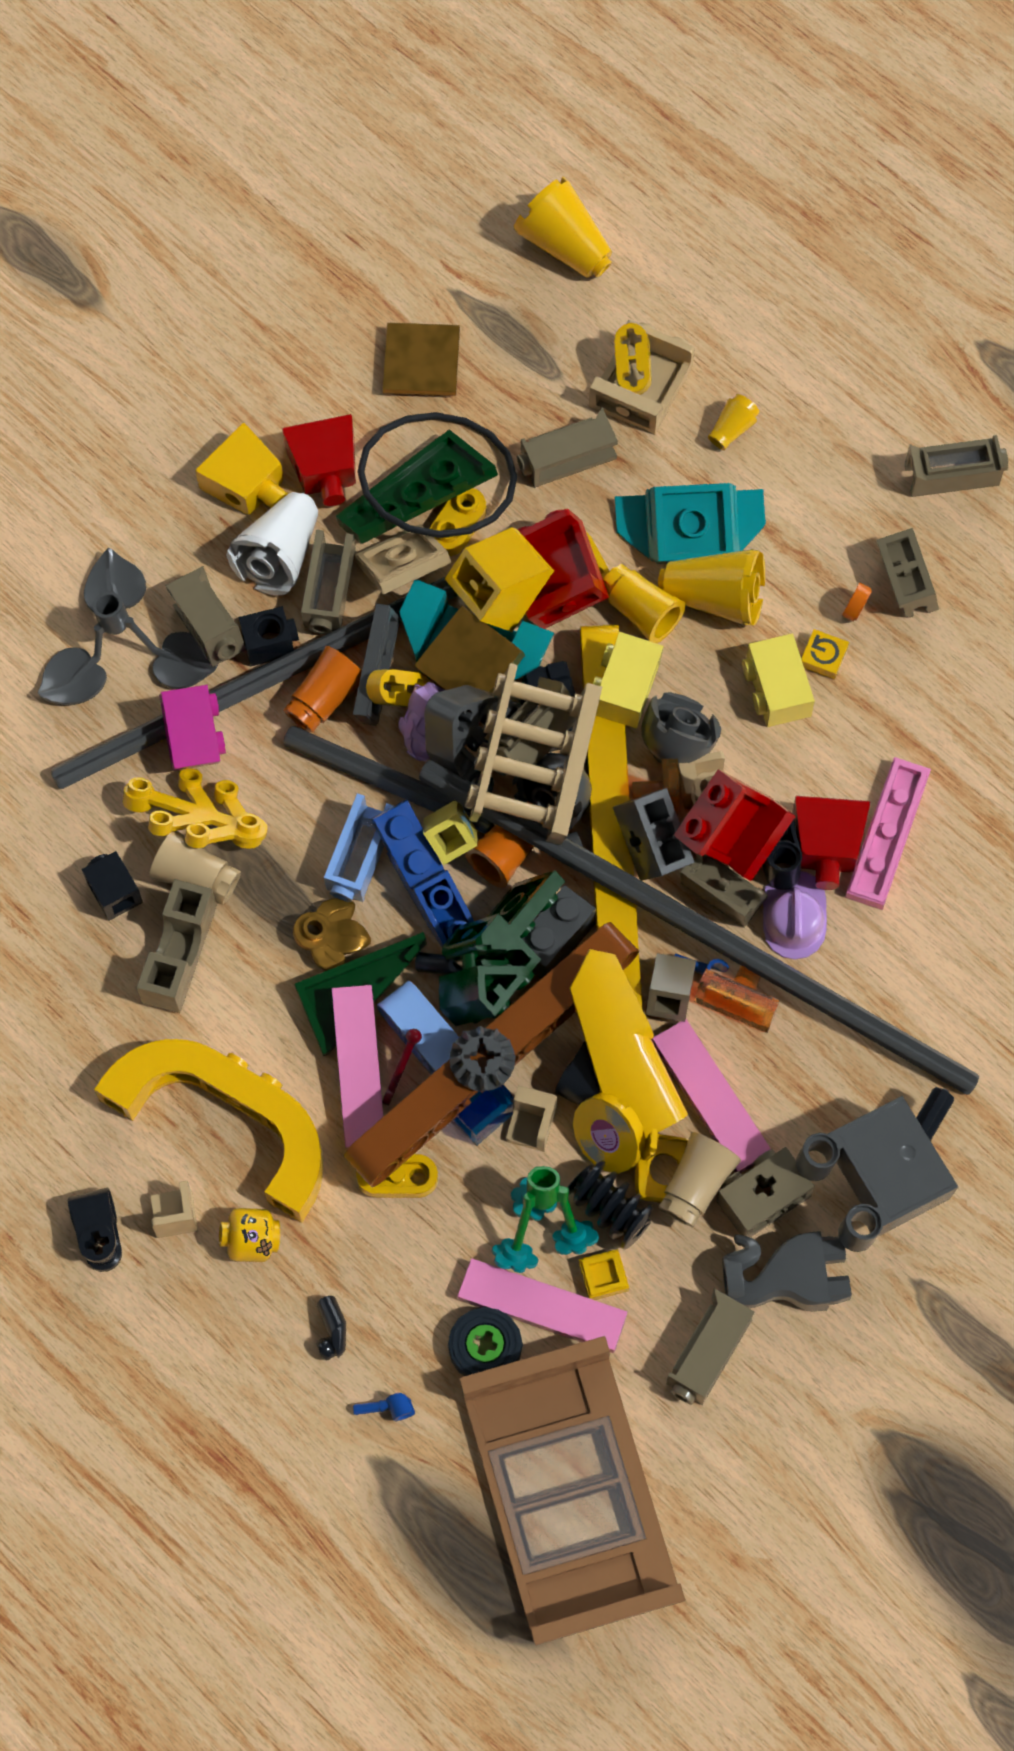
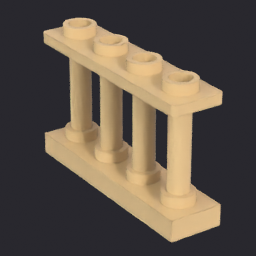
(563, 780)

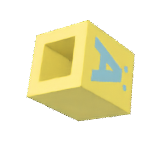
(450, 832)

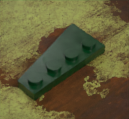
(423, 482)

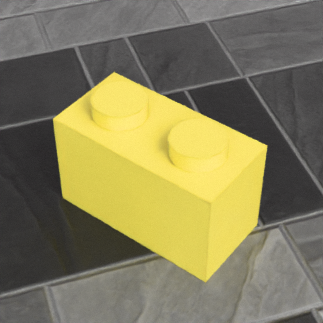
(628, 678)
(779, 680)

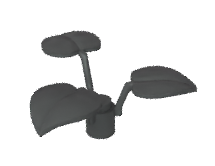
(109, 590)

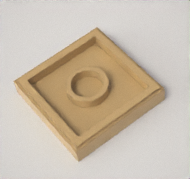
(401, 560)

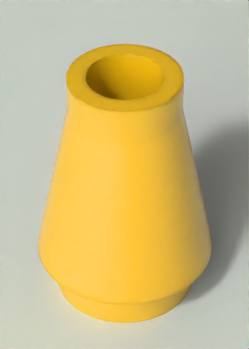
(734, 420)

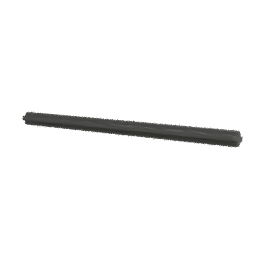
(227, 695)

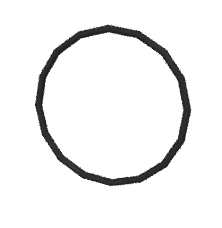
(425, 531)

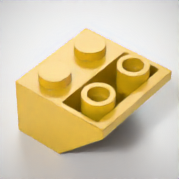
(499, 578)

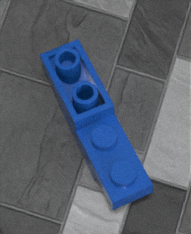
(422, 871)

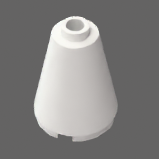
(275, 545)

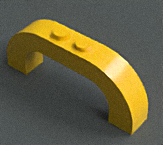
(172, 1061)

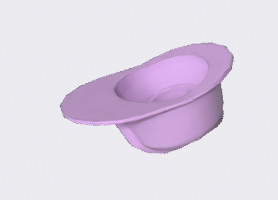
(795, 918)

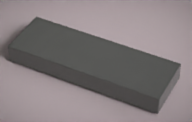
(377, 657)

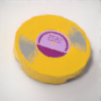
(609, 1132)

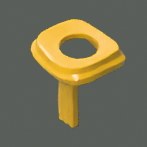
(656, 1145)

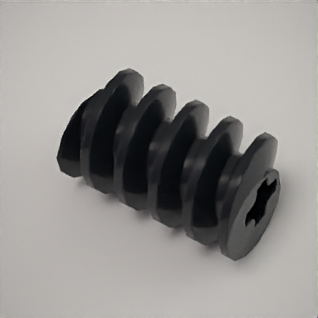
(611, 1204)

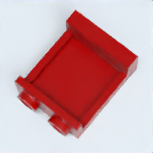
(576, 575)
(734, 824)

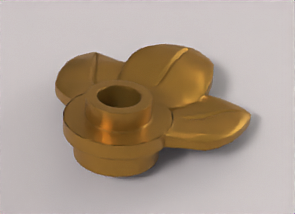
(337, 933)

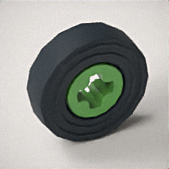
(476, 1325)

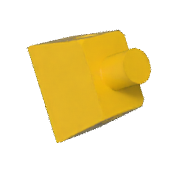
(242, 472)

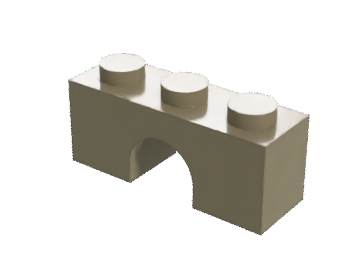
(185, 929)

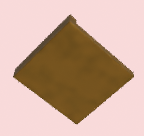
(421, 359)
(468, 654)

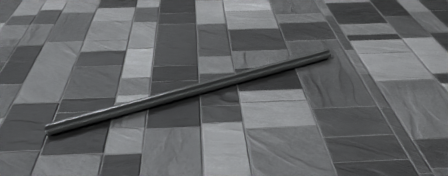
(715, 937)

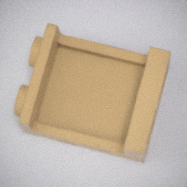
(670, 366)

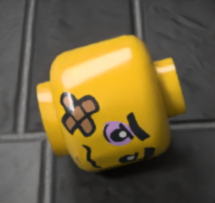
(250, 1235)

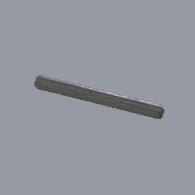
(372, 772)

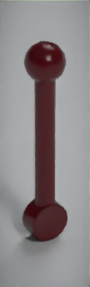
(413, 1037)

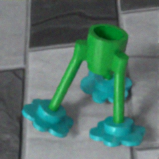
(533, 1198)

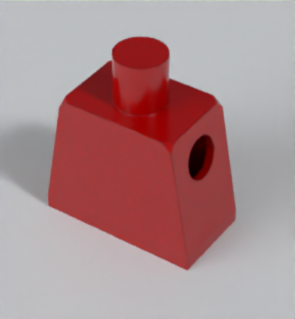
(323, 456)
(829, 835)

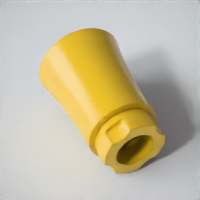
(643, 603)

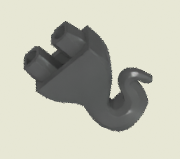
(792, 1273)

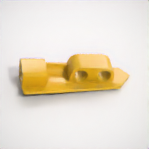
(622, 1043)

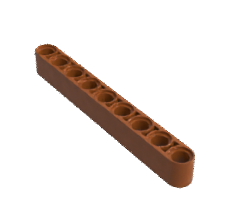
(442, 1097)

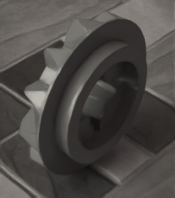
(497, 1069)

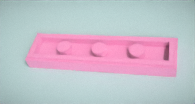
(888, 833)
(357, 1060)
(710, 1093)
(541, 1304)

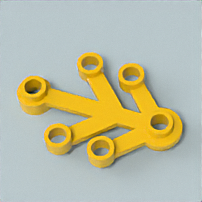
(239, 826)

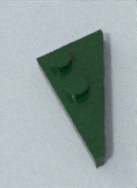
(373, 969)

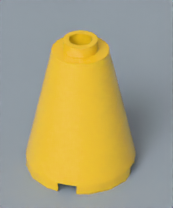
(565, 229)
(719, 584)

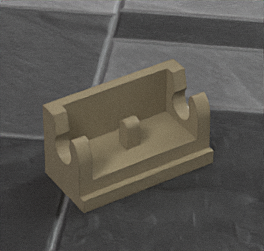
(907, 572)
(723, 888)

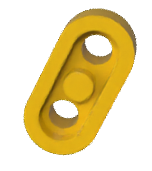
(457, 516)
(399, 1183)

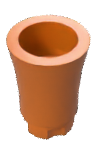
(323, 689)
(498, 855)

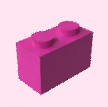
(191, 727)

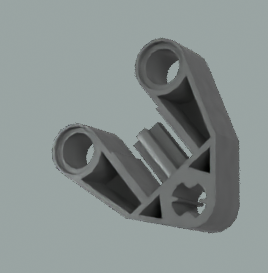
(453, 723)

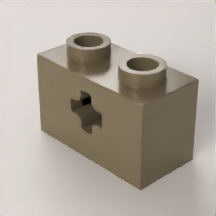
(755, 1212)

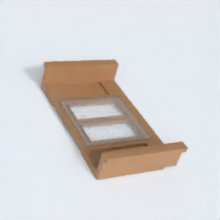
(569, 1491)

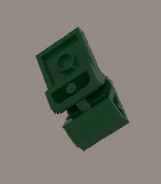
(500, 953)

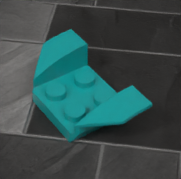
(690, 520)
(428, 612)

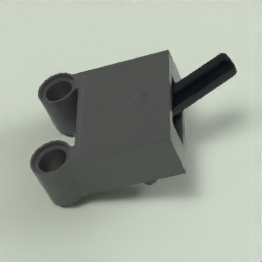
(887, 1165)

